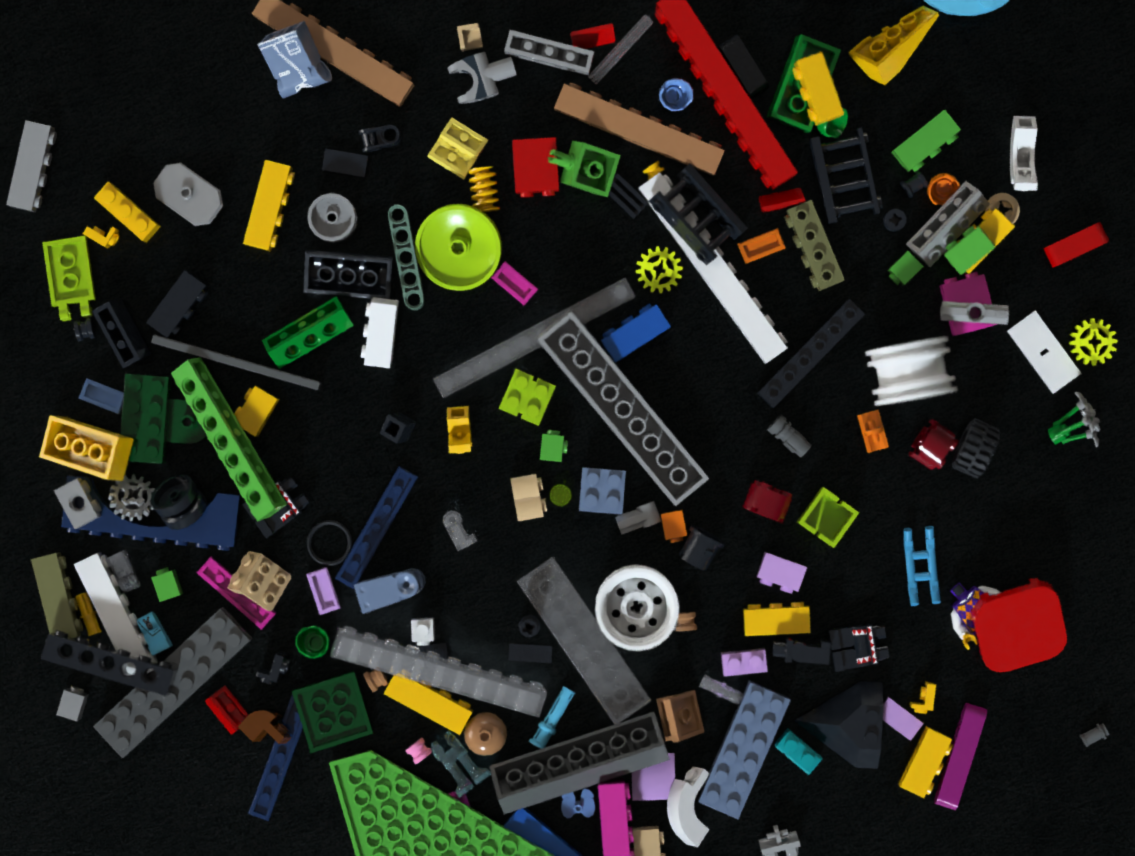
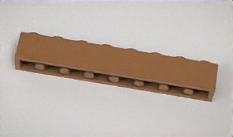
(339, 52)
(638, 129)

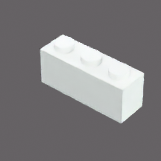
(380, 332)

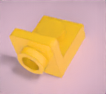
(98, 235)
(927, 694)

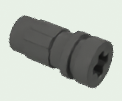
(791, 438)

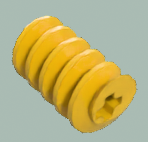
(483, 189)

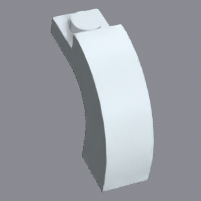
(1023, 153)
(681, 807)

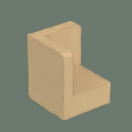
(469, 37)

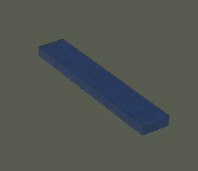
(376, 527)
(277, 766)

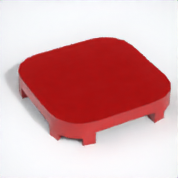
(1019, 626)

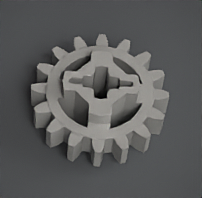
(131, 488)

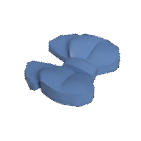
(584, 805)

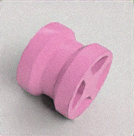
(418, 751)

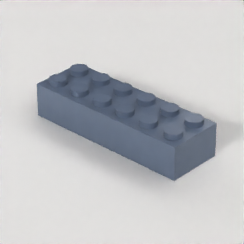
(743, 749)

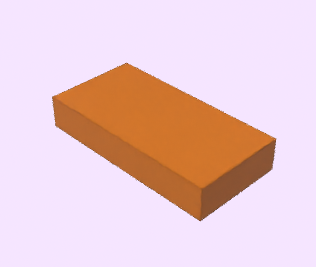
(761, 246)

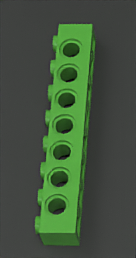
(228, 438)

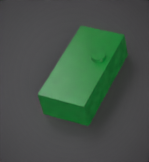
(787, 102)

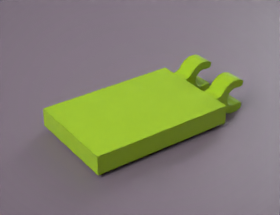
(69, 275)

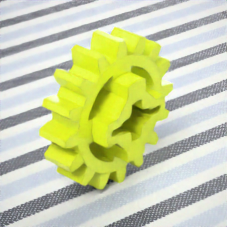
(669, 273)
(1093, 333)

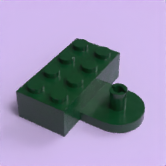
(155, 418)

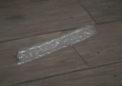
(620, 49)

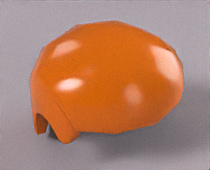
(942, 188)

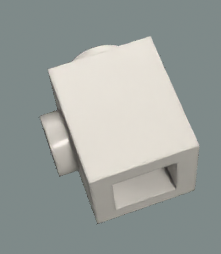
(423, 631)

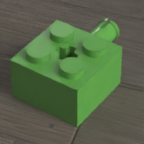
(587, 167)

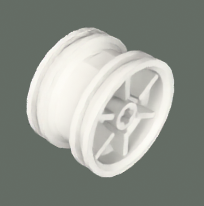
(911, 371)
(617, 628)

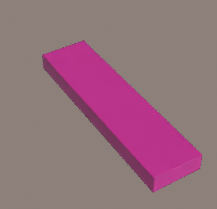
(219, 579)

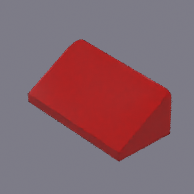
(593, 36)
(781, 200)
(227, 709)

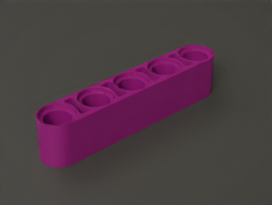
(960, 756)

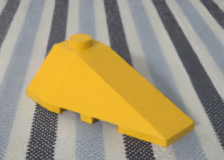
(890, 50)

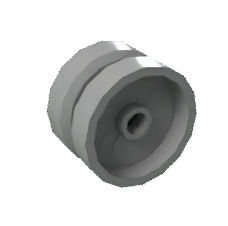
(345, 220)

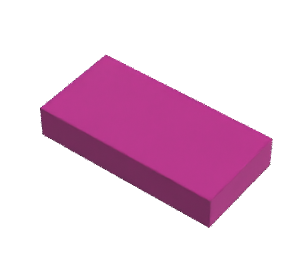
(514, 283)

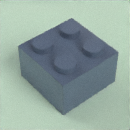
(602, 490)

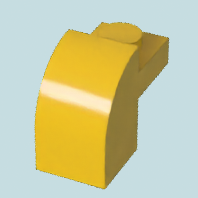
(459, 429)

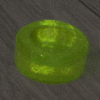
(560, 495)

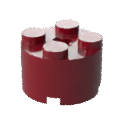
(933, 445)
(767, 502)

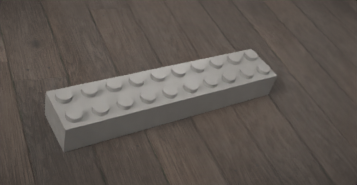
(622, 407)

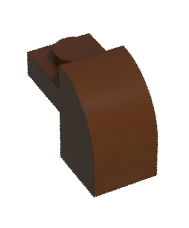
(261, 722)

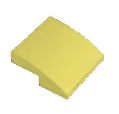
(457, 148)

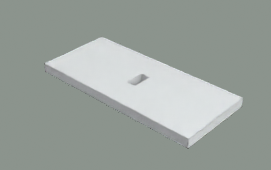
(1032, 338)

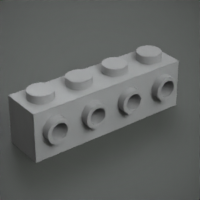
(948, 223)

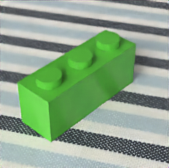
(926, 142)

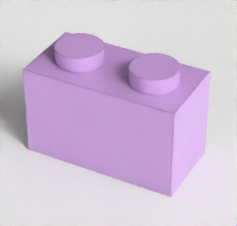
(781, 572)
(744, 662)

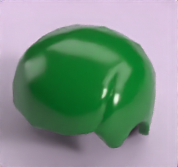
(834, 127)
(312, 641)

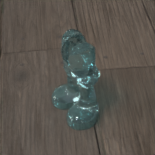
(449, 758)

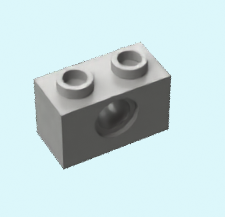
(67, 496)

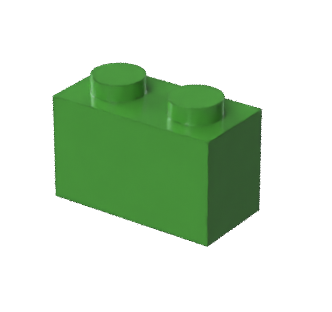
(968, 249)

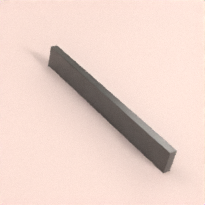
(208, 354)

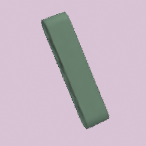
(400, 248)

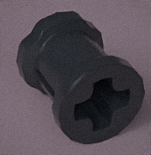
(914, 184)

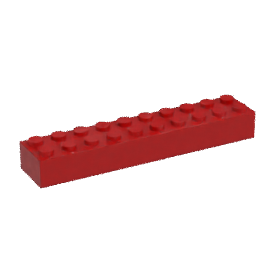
(726, 91)

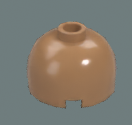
(485, 734)

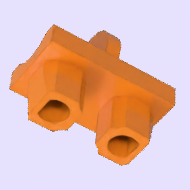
(872, 431)

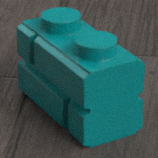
(798, 751)

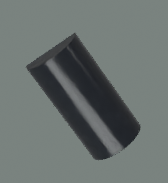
(348, 274)

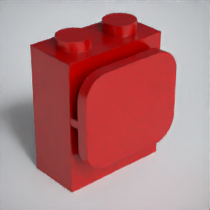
(532, 168)

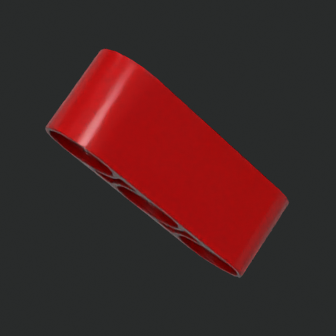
(1076, 244)

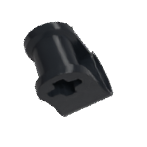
(378, 138)

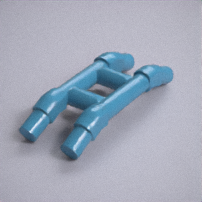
(928, 554)

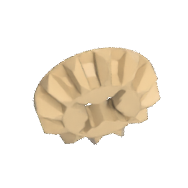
(1008, 202)

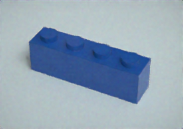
(536, 831)

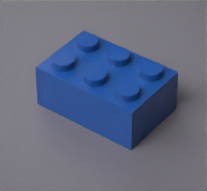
(635, 332)

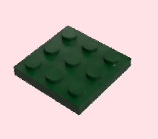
(332, 711)

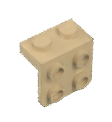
(259, 580)

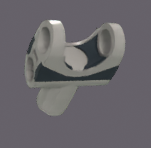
(483, 75)

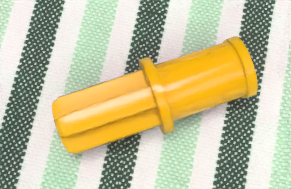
(88, 614)

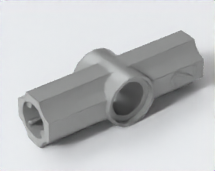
(988, 313)

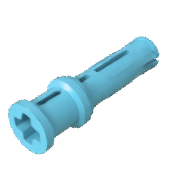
(547, 727)

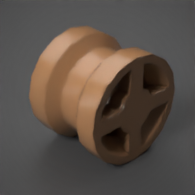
(686, 621)
(375, 679)

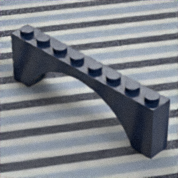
(215, 527)

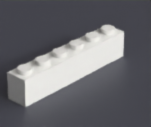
(112, 608)

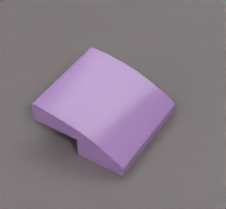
(654, 781)

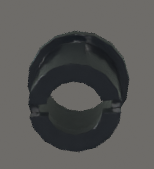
(700, 547)

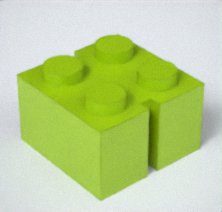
(527, 397)
(827, 517)

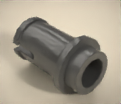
(1094, 734)

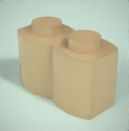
(527, 497)

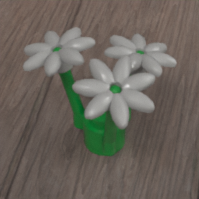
(1060, 431)

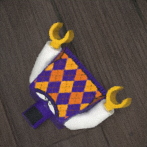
(961, 616)

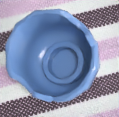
(676, 94)

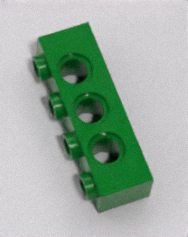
(307, 332)

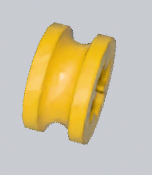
(653, 170)

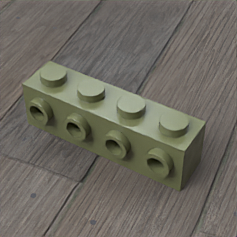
(814, 245)
(56, 594)

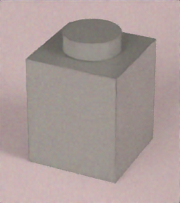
(72, 703)

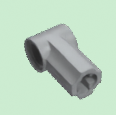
(640, 517)

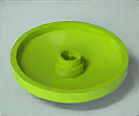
(458, 247)

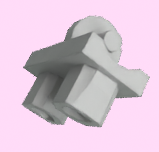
(780, 841)

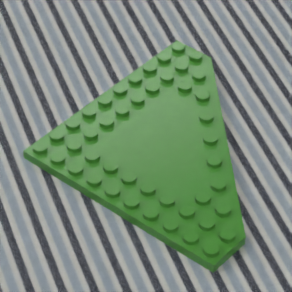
(405, 816)

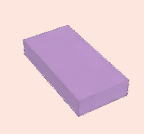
(323, 591)
(900, 719)

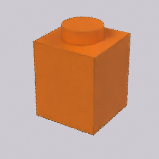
(673, 525)

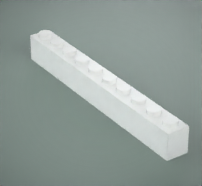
(722, 281)

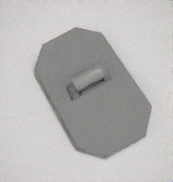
(188, 194)

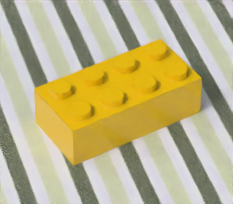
(86, 448)

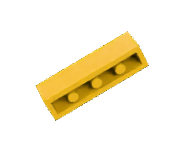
(268, 205)
(430, 702)

